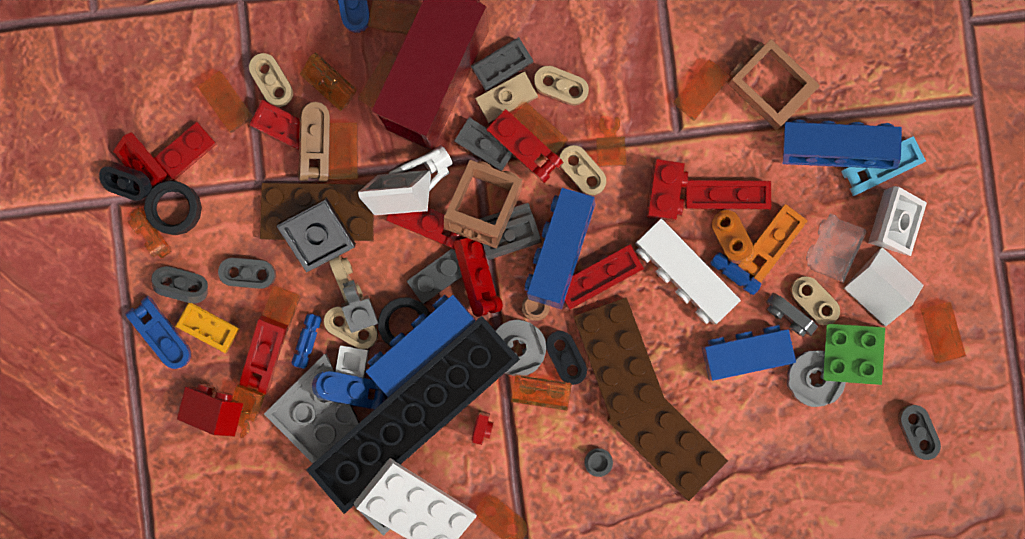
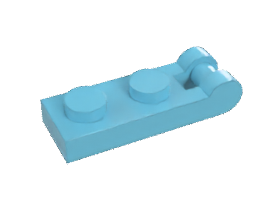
(910, 157)

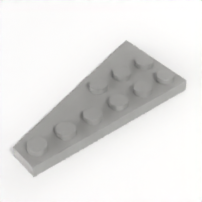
(312, 422)

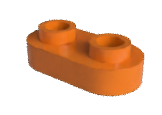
(733, 235)

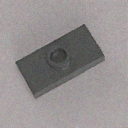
(502, 64)

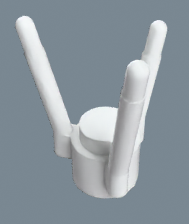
(435, 160)

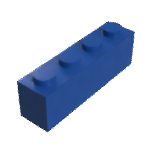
(842, 144)
(561, 248)
(420, 345)

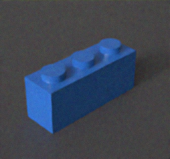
(748, 353)

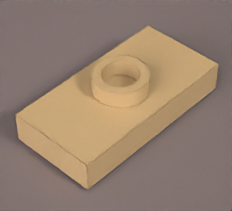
(507, 96)

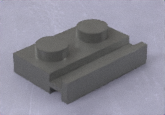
(518, 234)

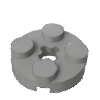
(535, 345)
(799, 381)

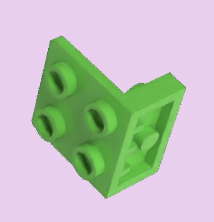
(854, 354)

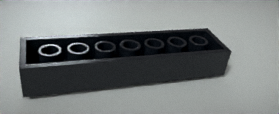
(414, 412)

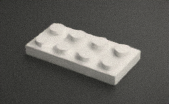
(413, 505)

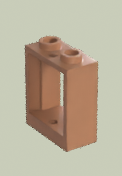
(775, 119)
(473, 227)

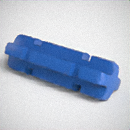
(735, 273)
(306, 341)

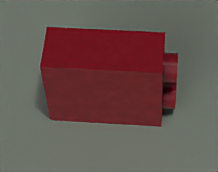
(431, 69)

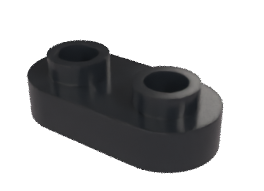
(125, 181)
(568, 356)

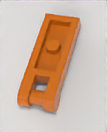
(774, 241)

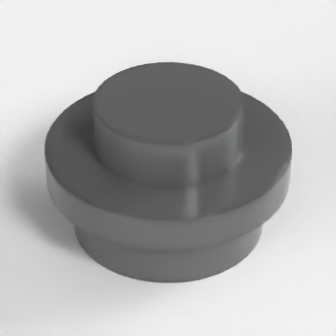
(598, 462)

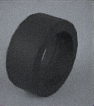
(151, 208)
(390, 308)

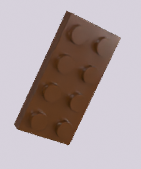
(286, 199)
(619, 360)
(673, 448)

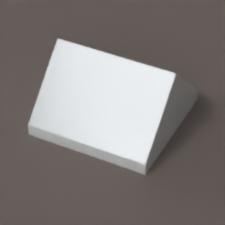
(397, 193)
(897, 221)
(884, 287)

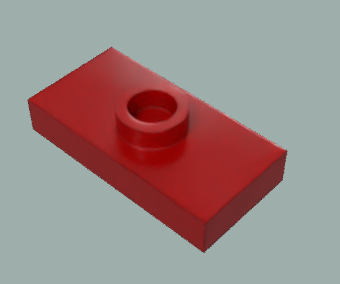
(277, 124)
(482, 428)

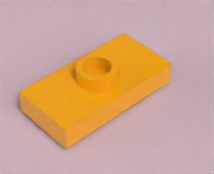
(207, 327)

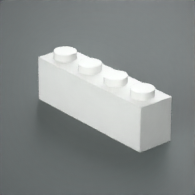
(687, 272)

